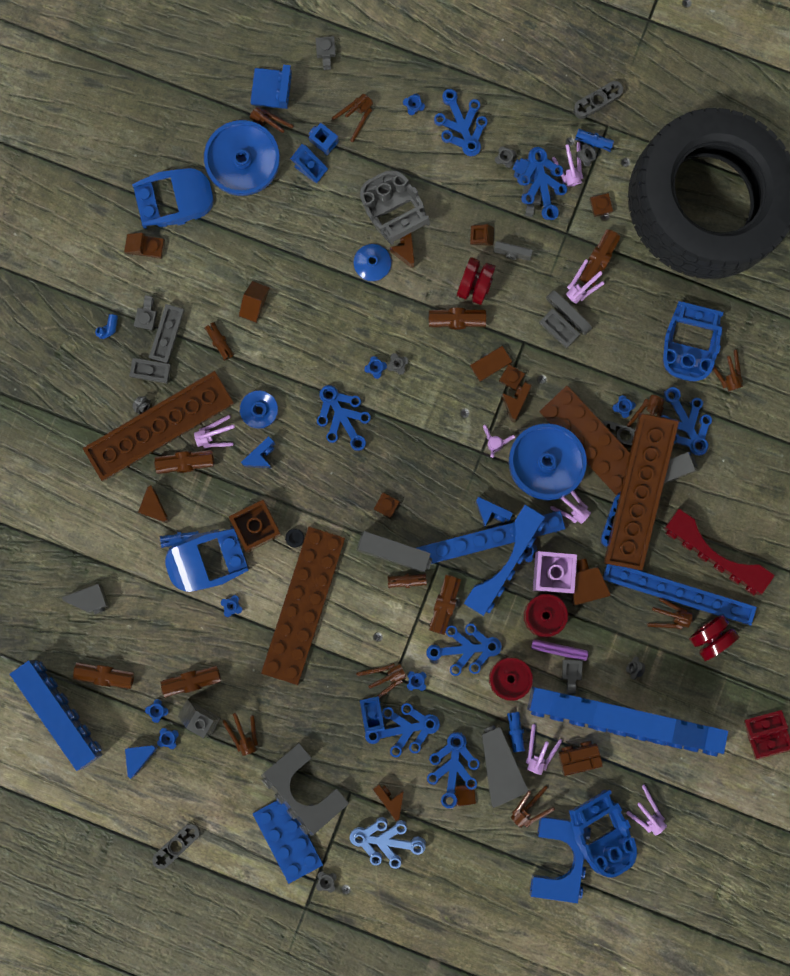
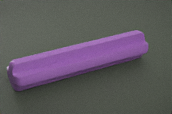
(559, 650)

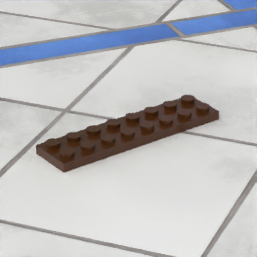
(158, 426)
(641, 491)
(303, 606)

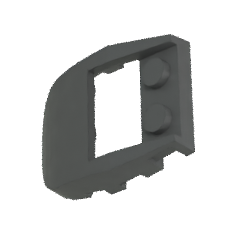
(388, 193)

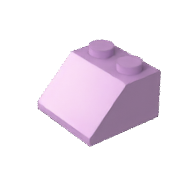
(554, 572)

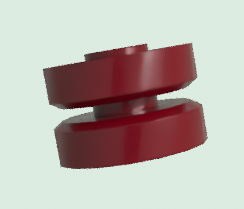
(476, 281)
(545, 627)
(714, 637)
(522, 679)

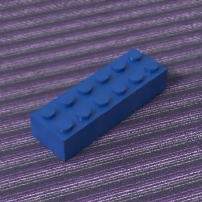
(56, 714)

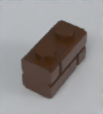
(580, 758)

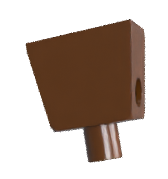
(588, 584)

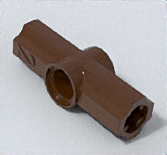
(600, 256)
(457, 318)
(184, 462)
(445, 604)
(103, 675)
(190, 681)

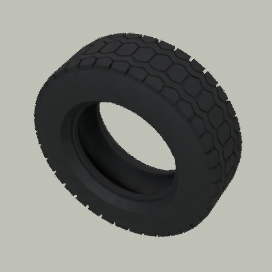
(672, 233)

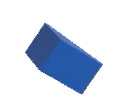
(137, 757)

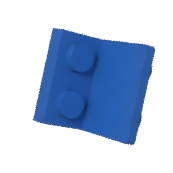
(271, 87)

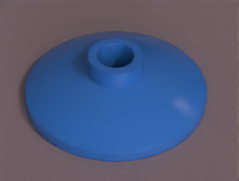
(374, 271)
(252, 402)

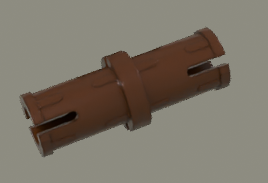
(219, 341)
(407, 580)

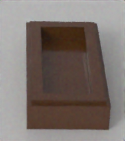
(491, 364)

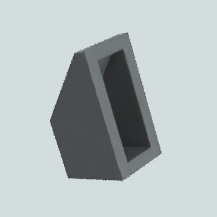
(89, 599)

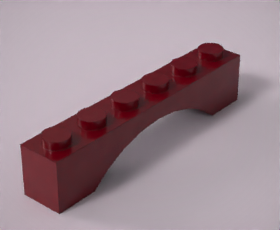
(684, 528)

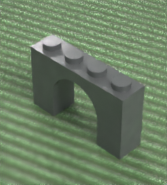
(310, 817)

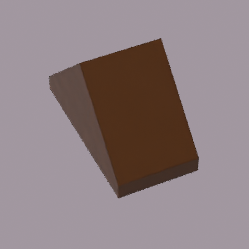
(253, 301)
(152, 506)

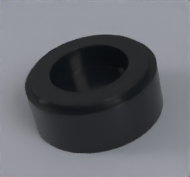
(294, 538)

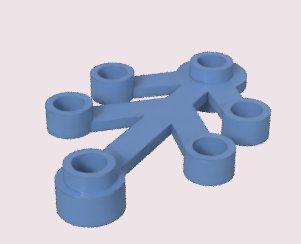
(384, 841)

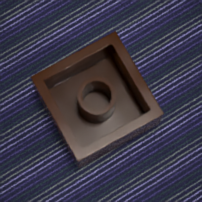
(255, 526)

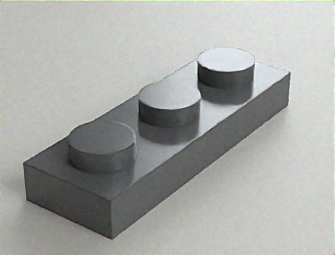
(166, 334)

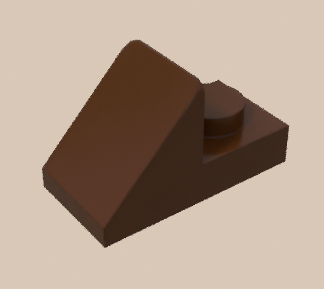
(144, 246)
(404, 252)
(514, 405)
(393, 805)

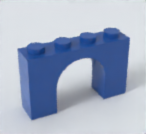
(567, 886)

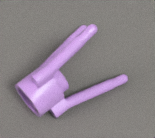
(573, 175)
(578, 292)
(204, 436)
(495, 443)
(579, 513)
(538, 763)
(654, 822)

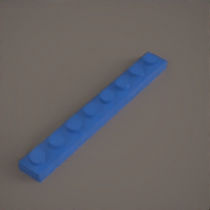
(486, 539)
(680, 593)

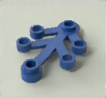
(462, 126)
(542, 180)
(341, 415)
(688, 424)
(467, 649)
(406, 729)
(453, 767)

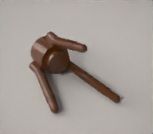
(360, 105)
(262, 117)
(734, 380)
(653, 405)
(681, 618)
(395, 674)
(246, 745)
(521, 814)

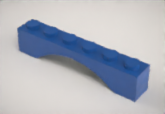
(483, 594)

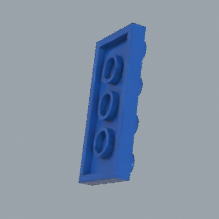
(287, 841)

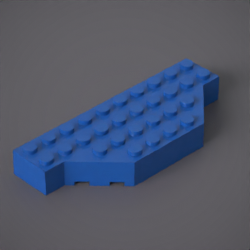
(627, 722)

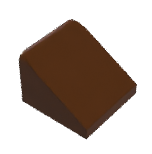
(482, 235)
(464, 795)

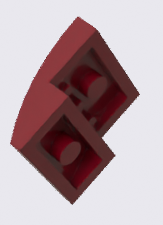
(768, 734)

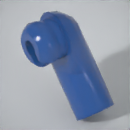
(109, 329)

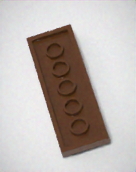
(602, 449)

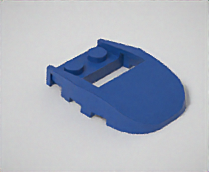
(191, 192)
(686, 361)
(186, 565)
(613, 851)

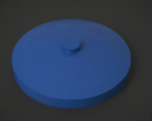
(241, 158)
(547, 461)

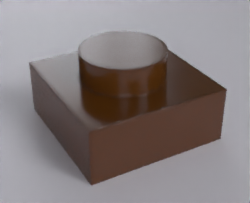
(601, 205)
(511, 377)
(386, 505)

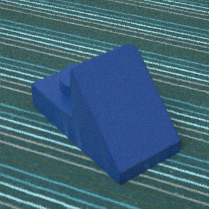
(308, 163)
(255, 458)
(486, 509)
(372, 715)

